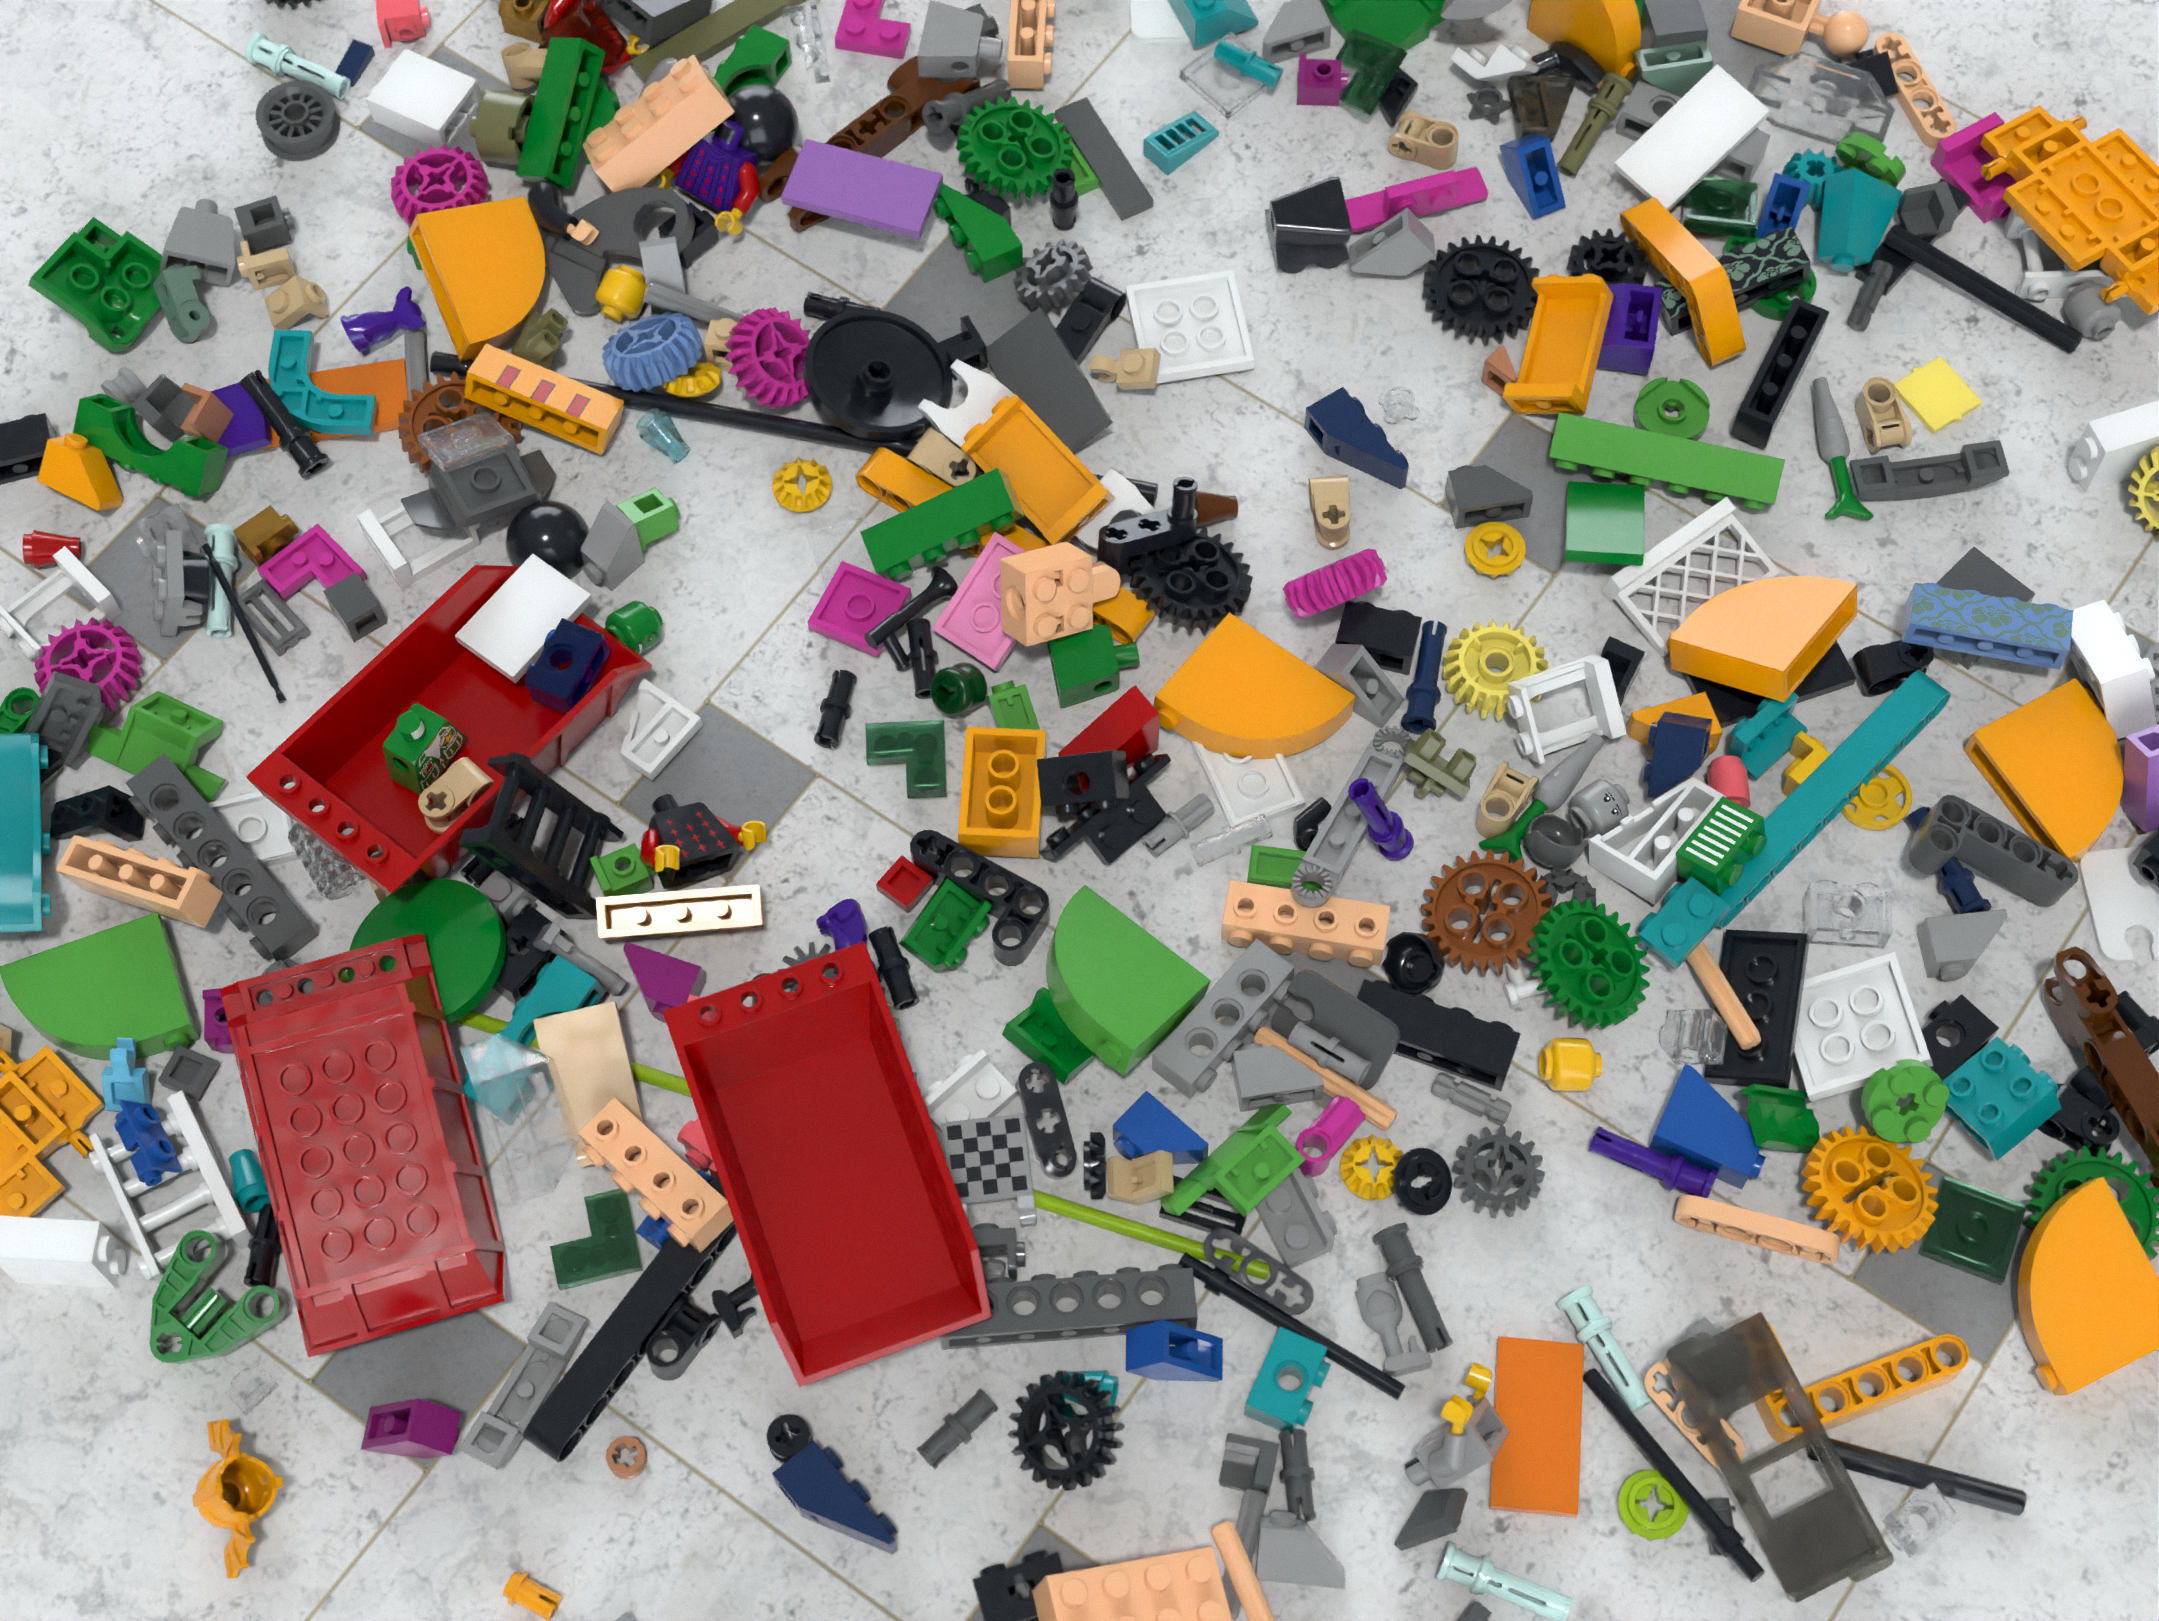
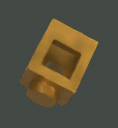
(524, 18)
(265, 535)

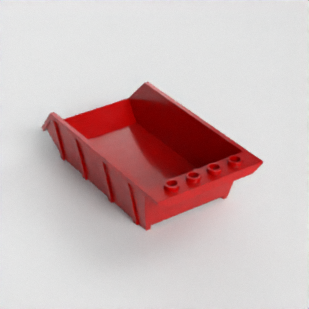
(340, 748)
(366, 1144)
(830, 1165)

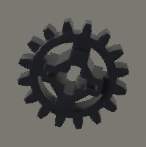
(1608, 258)

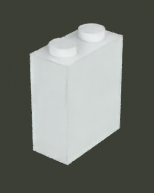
(424, 99)
(2114, 446)
(60, 1252)

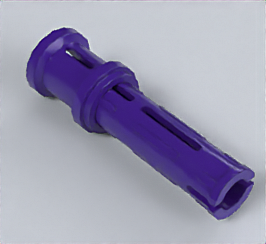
(1384, 825)
(1672, 1171)

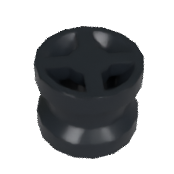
(790, 1444)

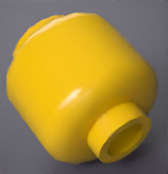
(621, 293)
(1569, 1064)

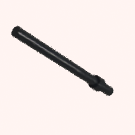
(1220, 1283)
(1727, 1538)

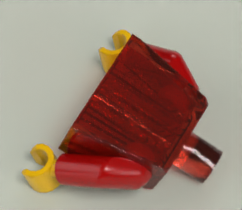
(588, 21)

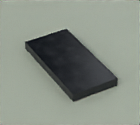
(1735, 704)
(1769, 981)

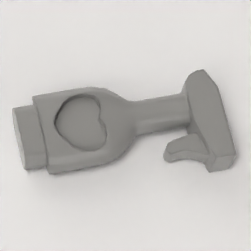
(550, 939)
(1383, 1313)

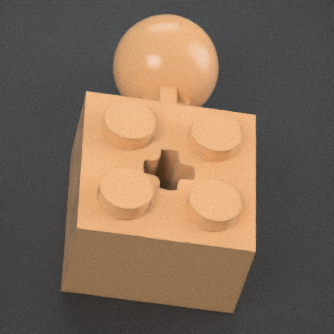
(1786, 24)

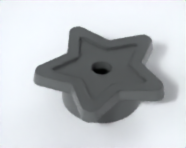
(1489, 96)

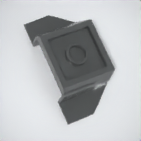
(480, 491)

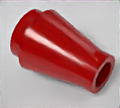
(42, 545)

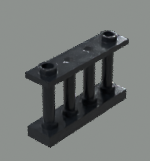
(517, 858)

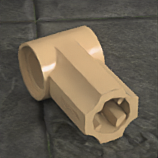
(523, 64)

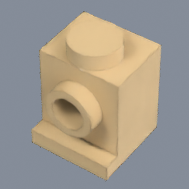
(714, 342)

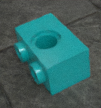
(1287, 1356)

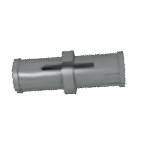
(1353, 1065)

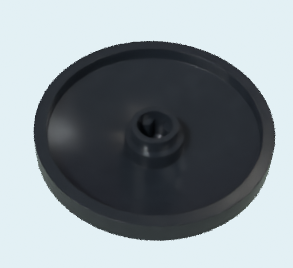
(873, 372)

